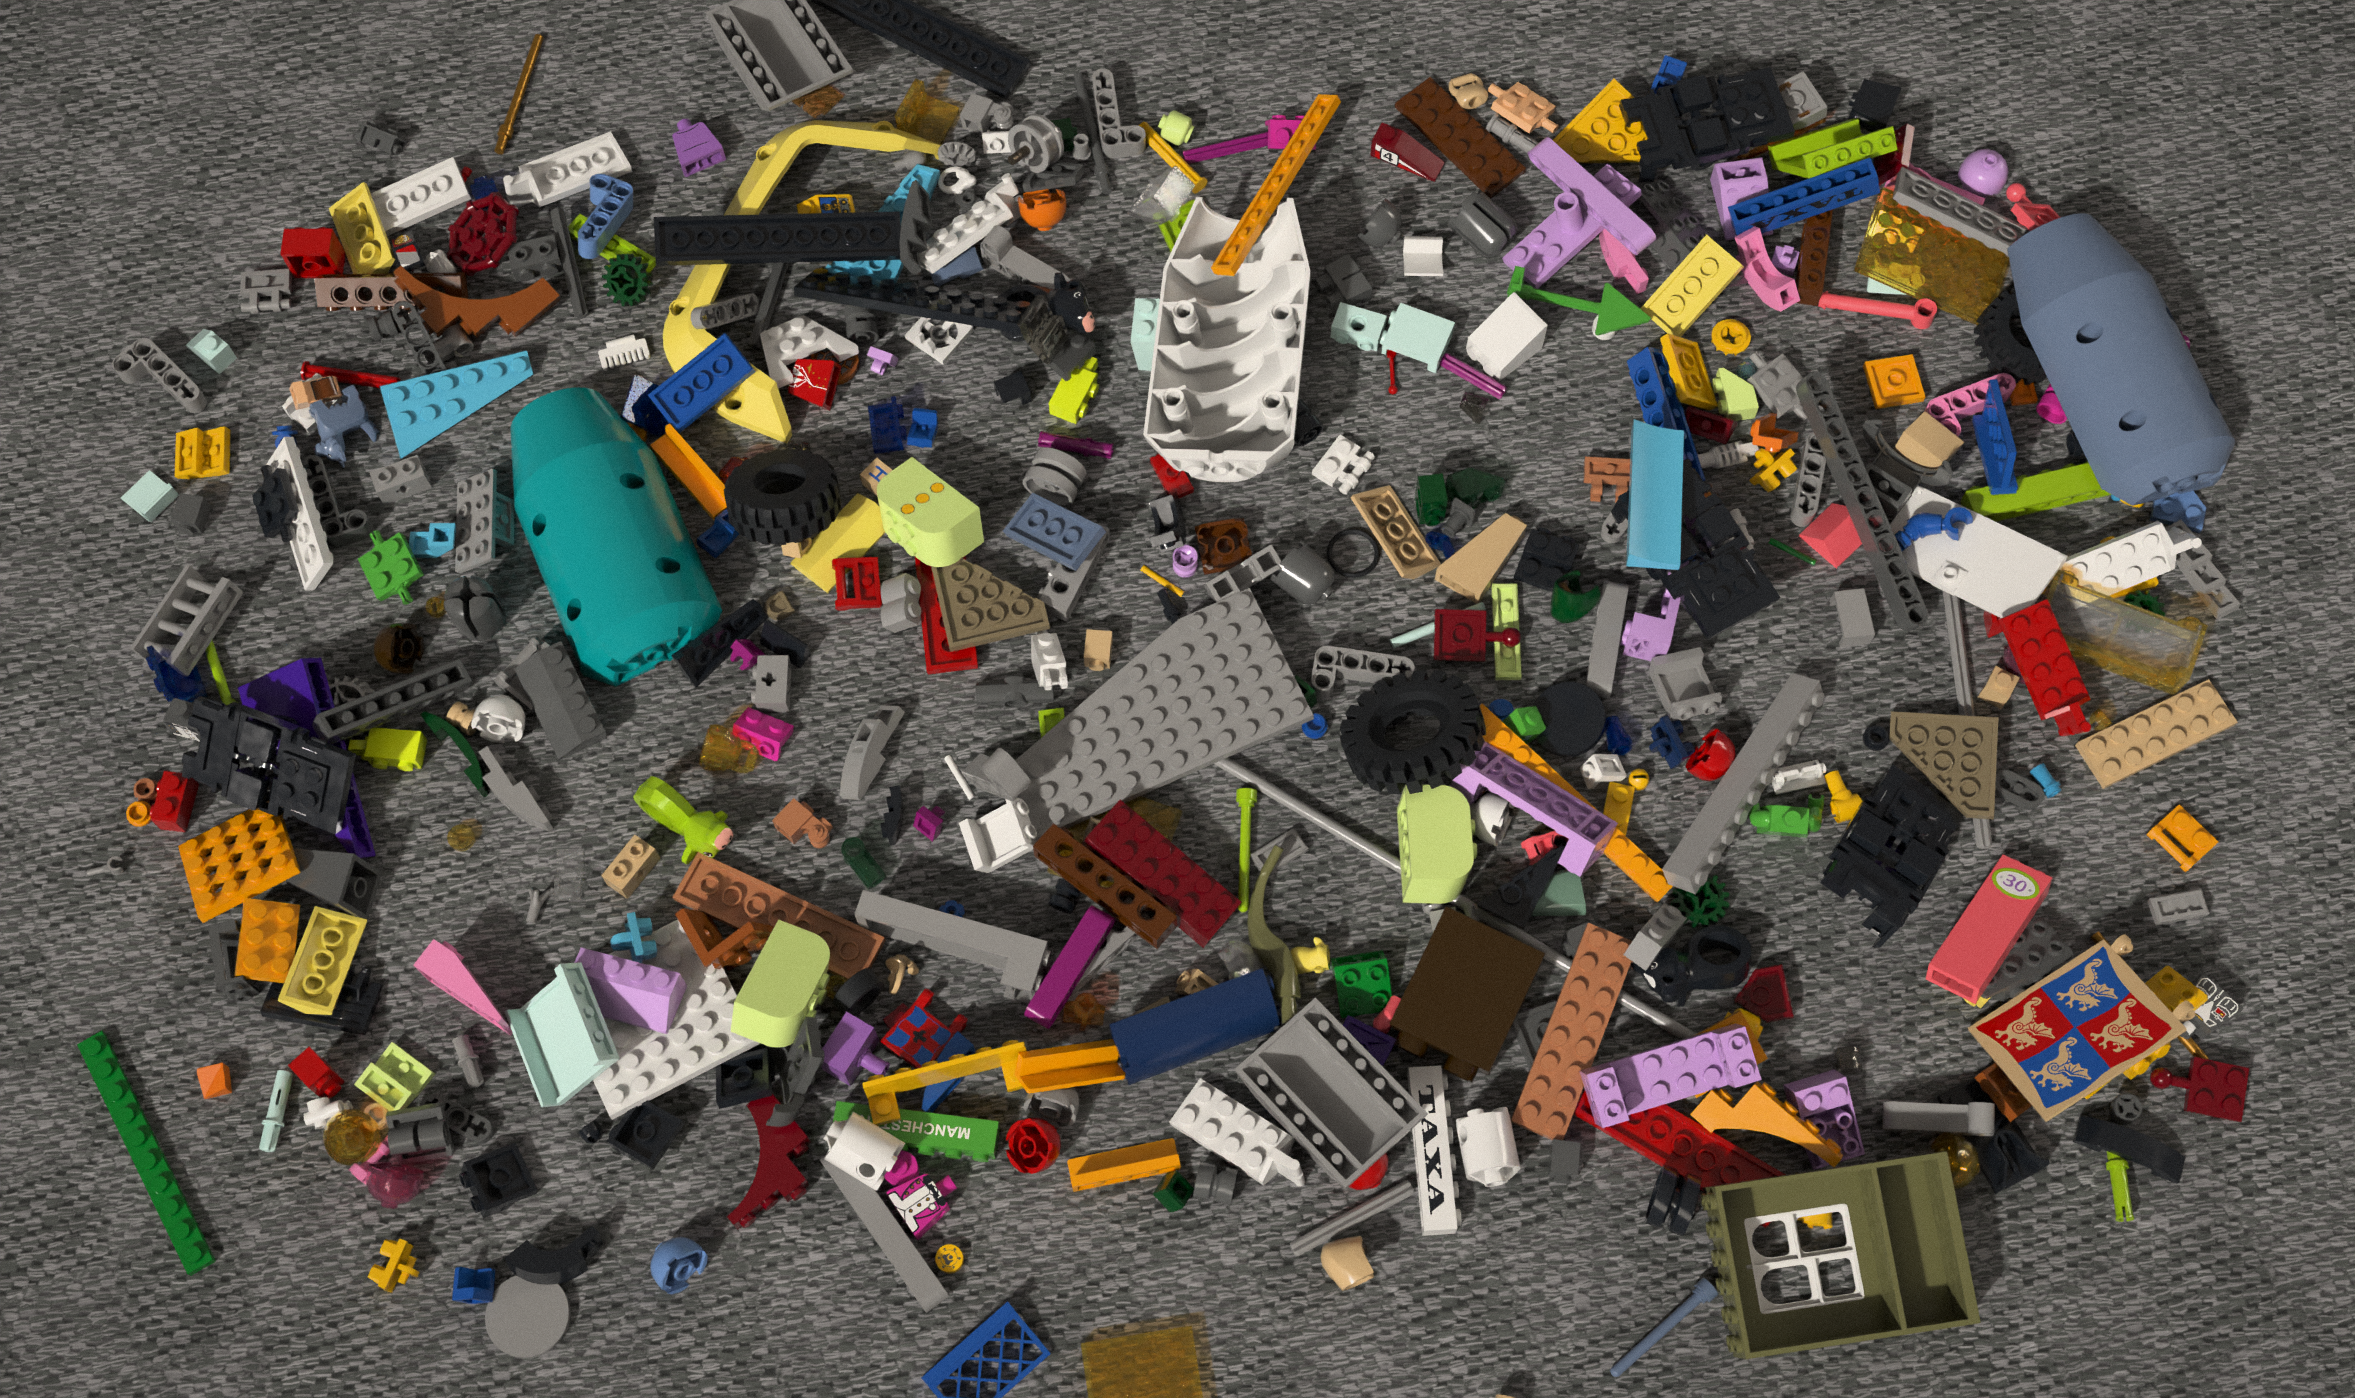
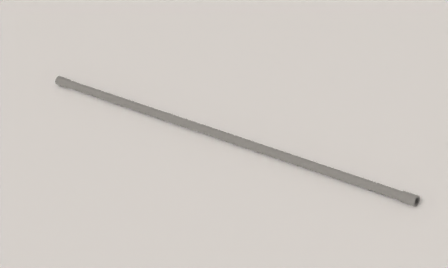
(1393, 862)

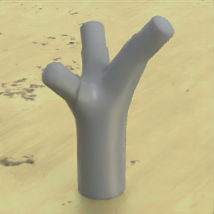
(535, 903)

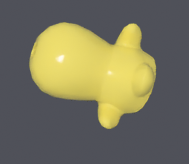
(1312, 959)

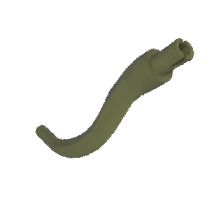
(1270, 948)

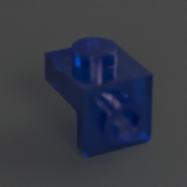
(483, 187)

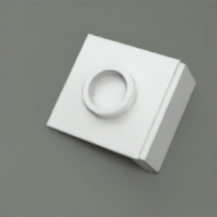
(1422, 256)

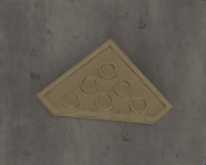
(983, 607)
(1954, 754)

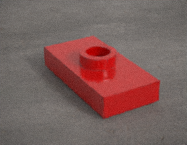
(1171, 478)

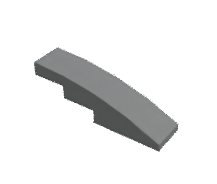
(2205, 577)

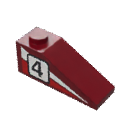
(1405, 152)

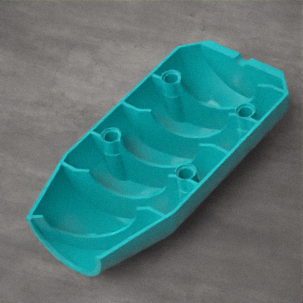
(606, 536)

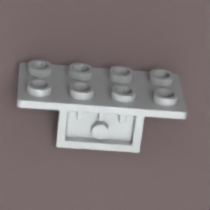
(481, 521)

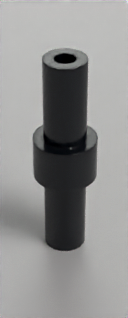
(1170, 610)

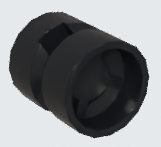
(1307, 425)

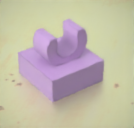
(1785, 259)
(881, 360)

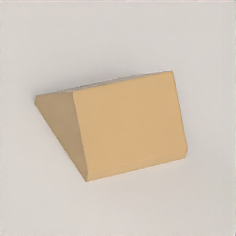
(1928, 442)

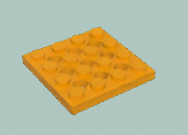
(258, 879)

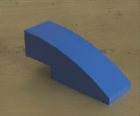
(938, 1092)

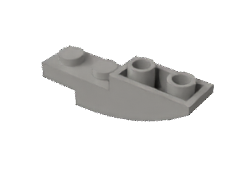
(864, 754)
(514, 795)

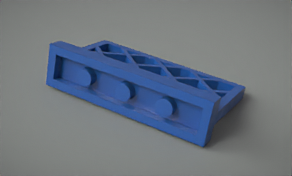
(1996, 443)
(975, 1342)

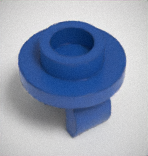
(284, 431)

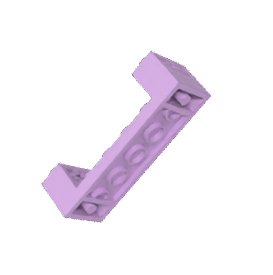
(1650, 635)
(1543, 800)
(1669, 1074)

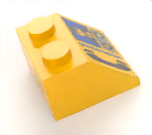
(827, 204)

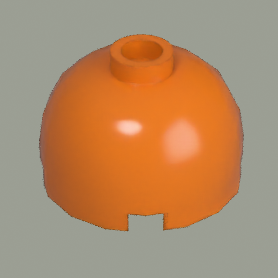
(1042, 208)

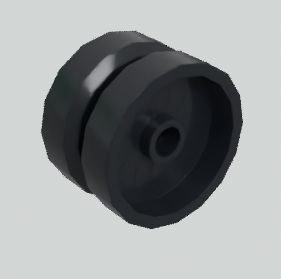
(1677, 1201)

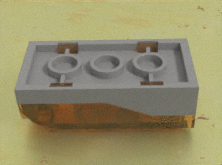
(1803, 105)

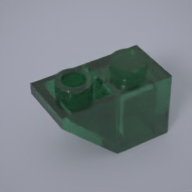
(1474, 486)

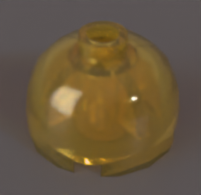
(358, 1144)
(1962, 1158)

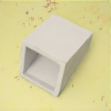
(1507, 338)

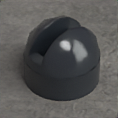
(591, 1132)

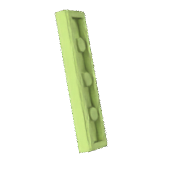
(1505, 614)

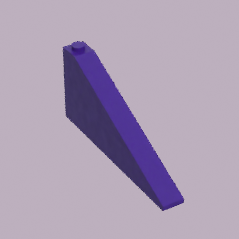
(302, 693)

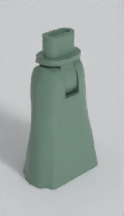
(1562, 896)

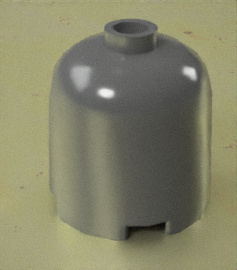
(1305, 575)

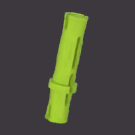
(2120, 1188)

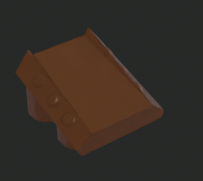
(1222, 544)

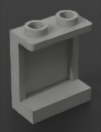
(1684, 684)

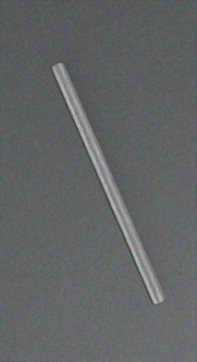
(1963, 690)

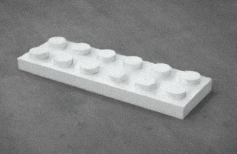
(308, 539)

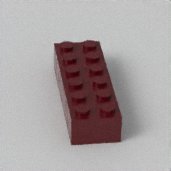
(1164, 870)

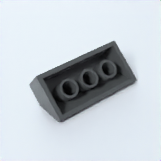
(560, 701)

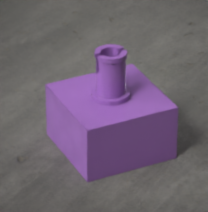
(851, 1050)

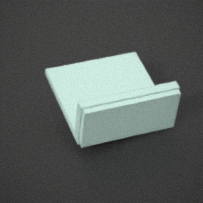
(150, 496)

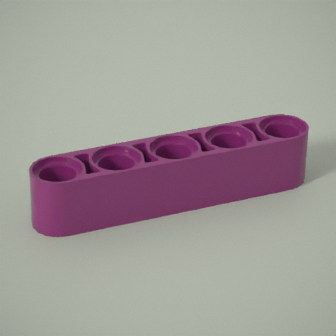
(1069, 967)

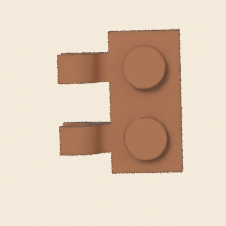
(1606, 471)

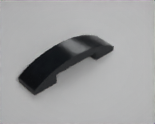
(2131, 1145)

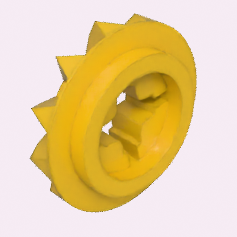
(1735, 329)

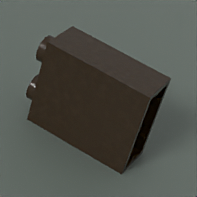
(1465, 994)

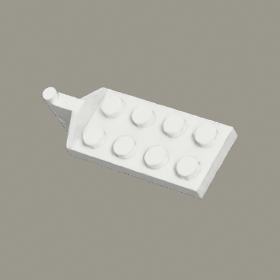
(566, 171)
(972, 226)
(2130, 558)
(1237, 1134)

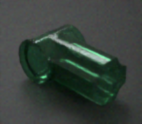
(862, 864)

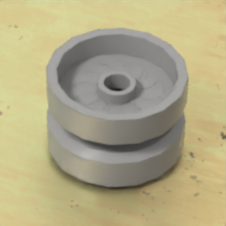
(1055, 476)

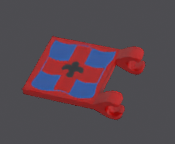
(919, 1035)

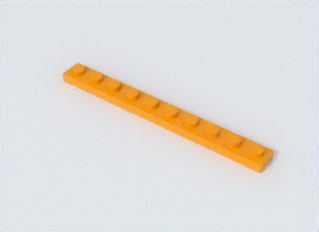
(1275, 185)
(1619, 848)

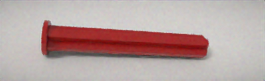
(347, 376)

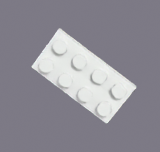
(420, 196)

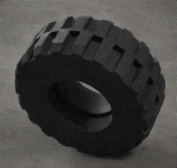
(782, 496)

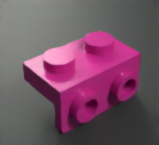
(1281, 131)
(763, 731)

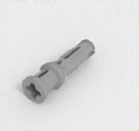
(1510, 133)

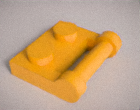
(2187, 833)

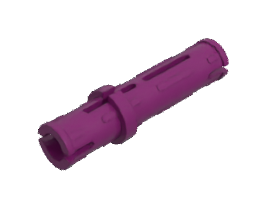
(1078, 445)

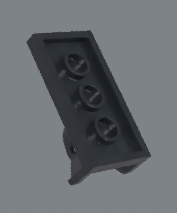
(2007, 1154)

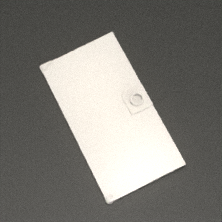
(1987, 564)

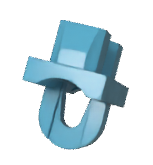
(631, 939)

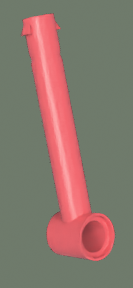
(1883, 308)

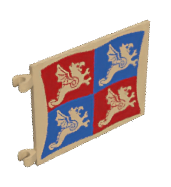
(2078, 1028)

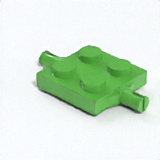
(390, 567)

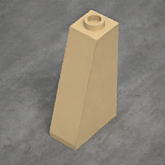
(1481, 560)

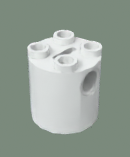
(1488, 1146)
(862, 1149)

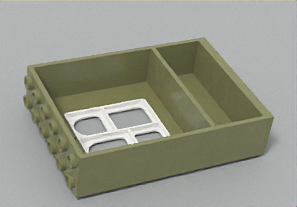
(1900, 1245)

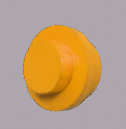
(139, 813)

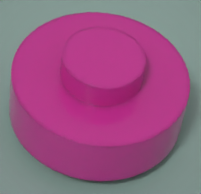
(903, 1170)

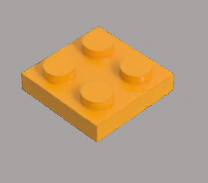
(1894, 381)

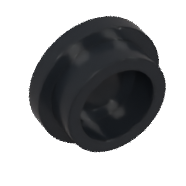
(1877, 731)

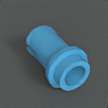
(2045, 780)

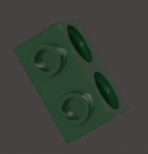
(1431, 499)

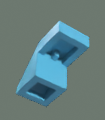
(435, 542)

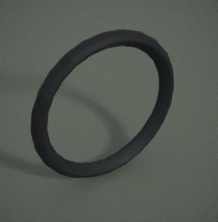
(1352, 574)

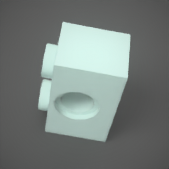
(1350, 317)

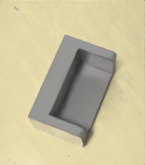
(1853, 617)

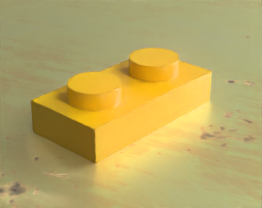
(1619, 804)

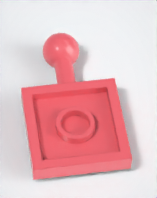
(2027, 213)

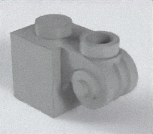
(982, 111)

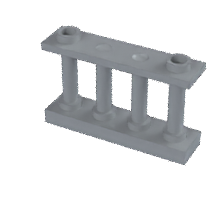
(201, 630)

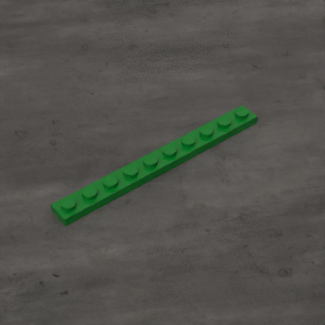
(146, 1153)

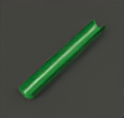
(1804, 557)

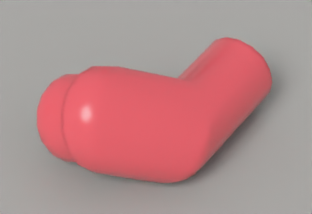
(1383, 1019)

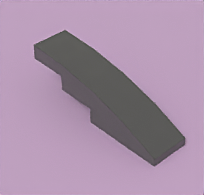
(914, 224)

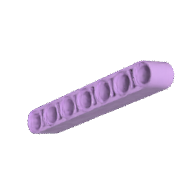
(1592, 196)

